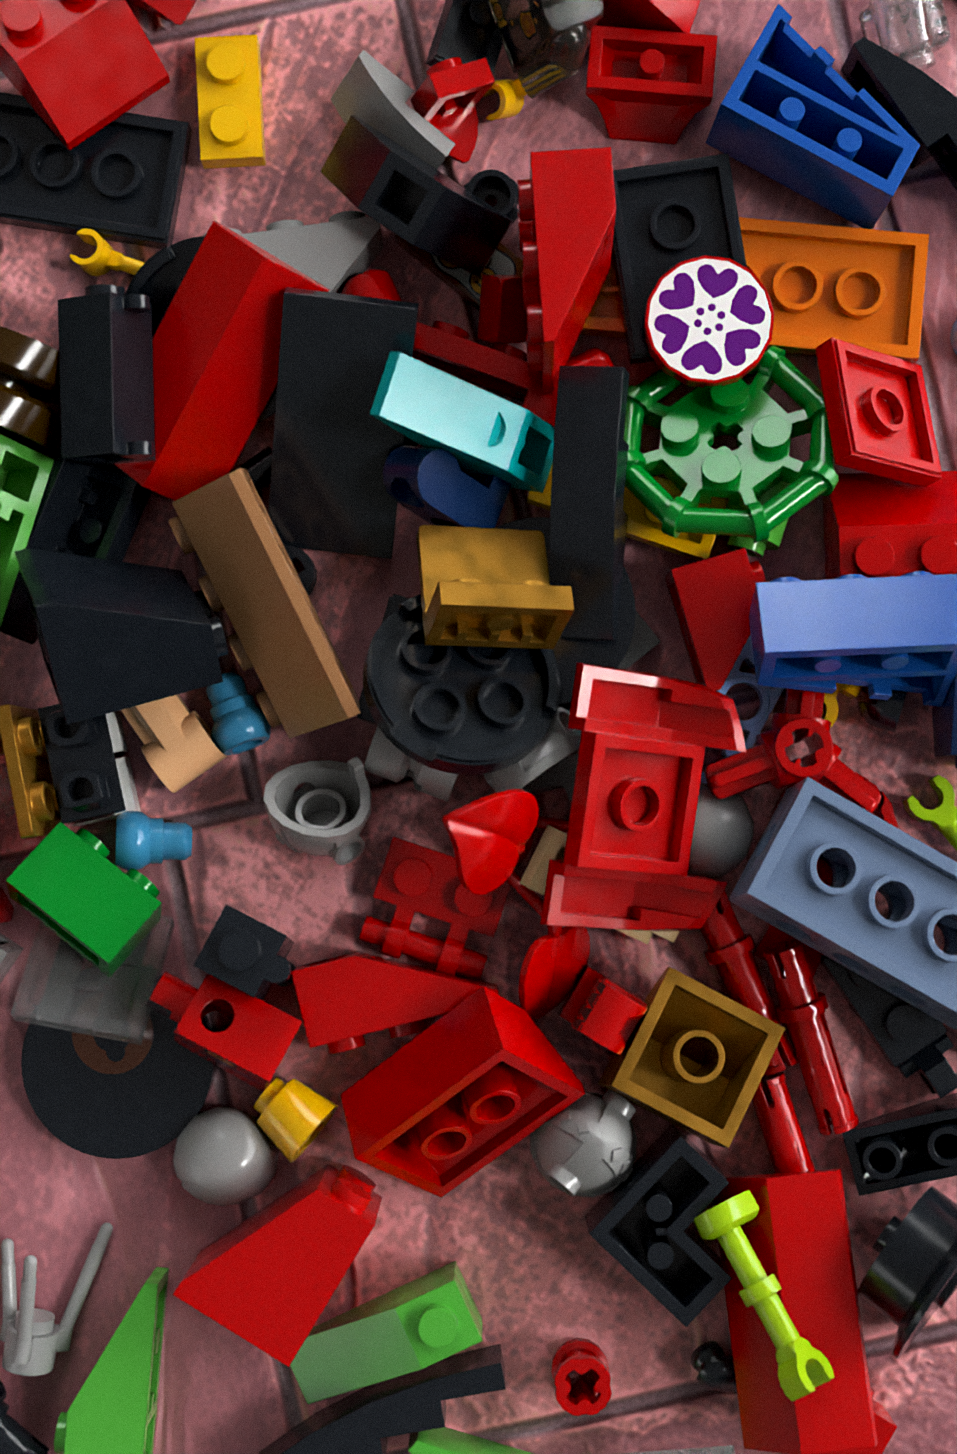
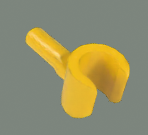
(104, 257)

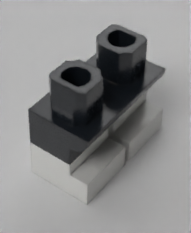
(83, 767)

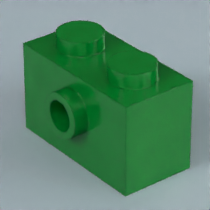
(86, 897)

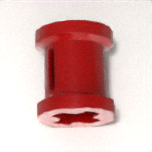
(581, 1397)

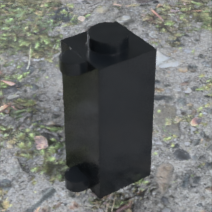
(106, 376)
(246, 954)

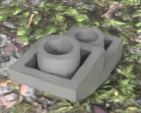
(380, 101)

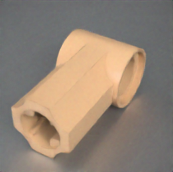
(174, 740)

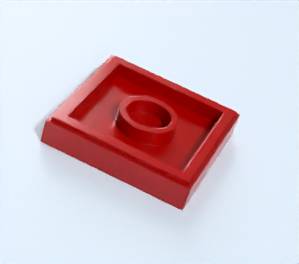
(878, 413)

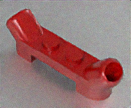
(495, 368)

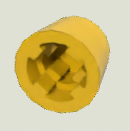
(292, 1115)

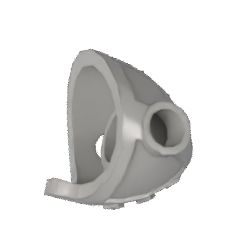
(548, 765)
(325, 812)
(587, 1145)

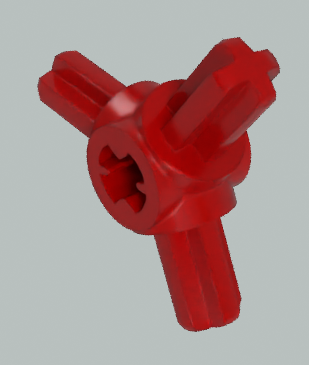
(770, 763)

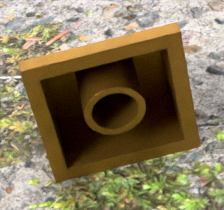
(694, 1058)

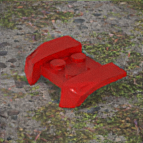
(637, 802)

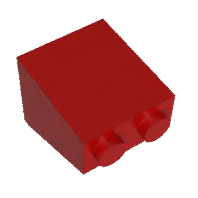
(284, 1261)

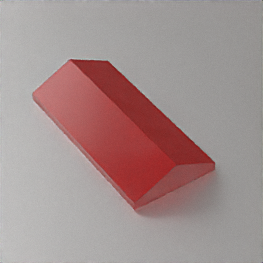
(215, 362)
(808, 1247)

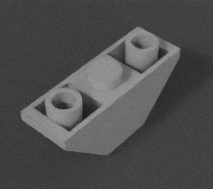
(323, 251)

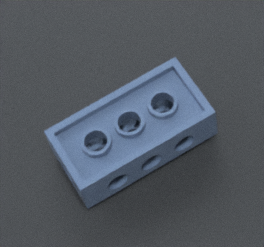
(842, 918)

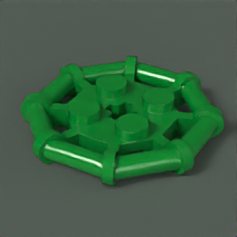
(742, 474)

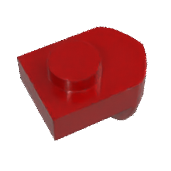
(450, 101)

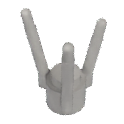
(30, 1332)

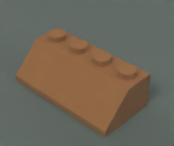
(266, 605)

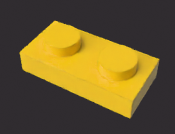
(230, 101)

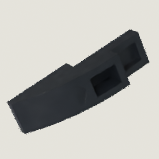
(905, 1146)

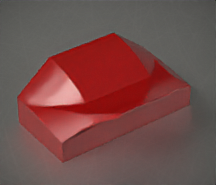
(649, 80)

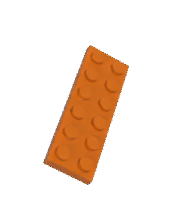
(821, 286)

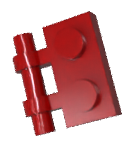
(429, 884)

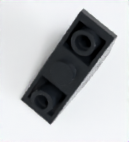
(414, 198)

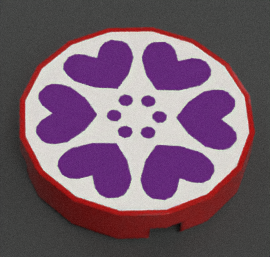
(708, 321)

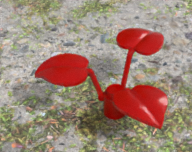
(487, 844)

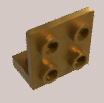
(489, 588)
(28, 771)

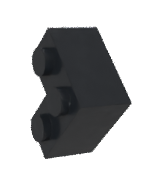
(649, 1219)

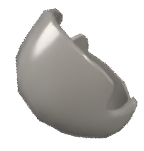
(720, 834)
(224, 1157)

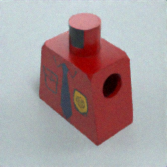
(248, 1047)

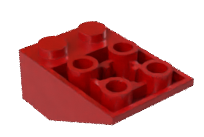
(565, 250)

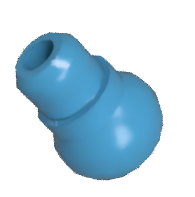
(235, 716)
(150, 840)

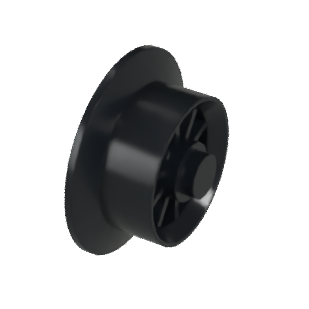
(914, 1266)

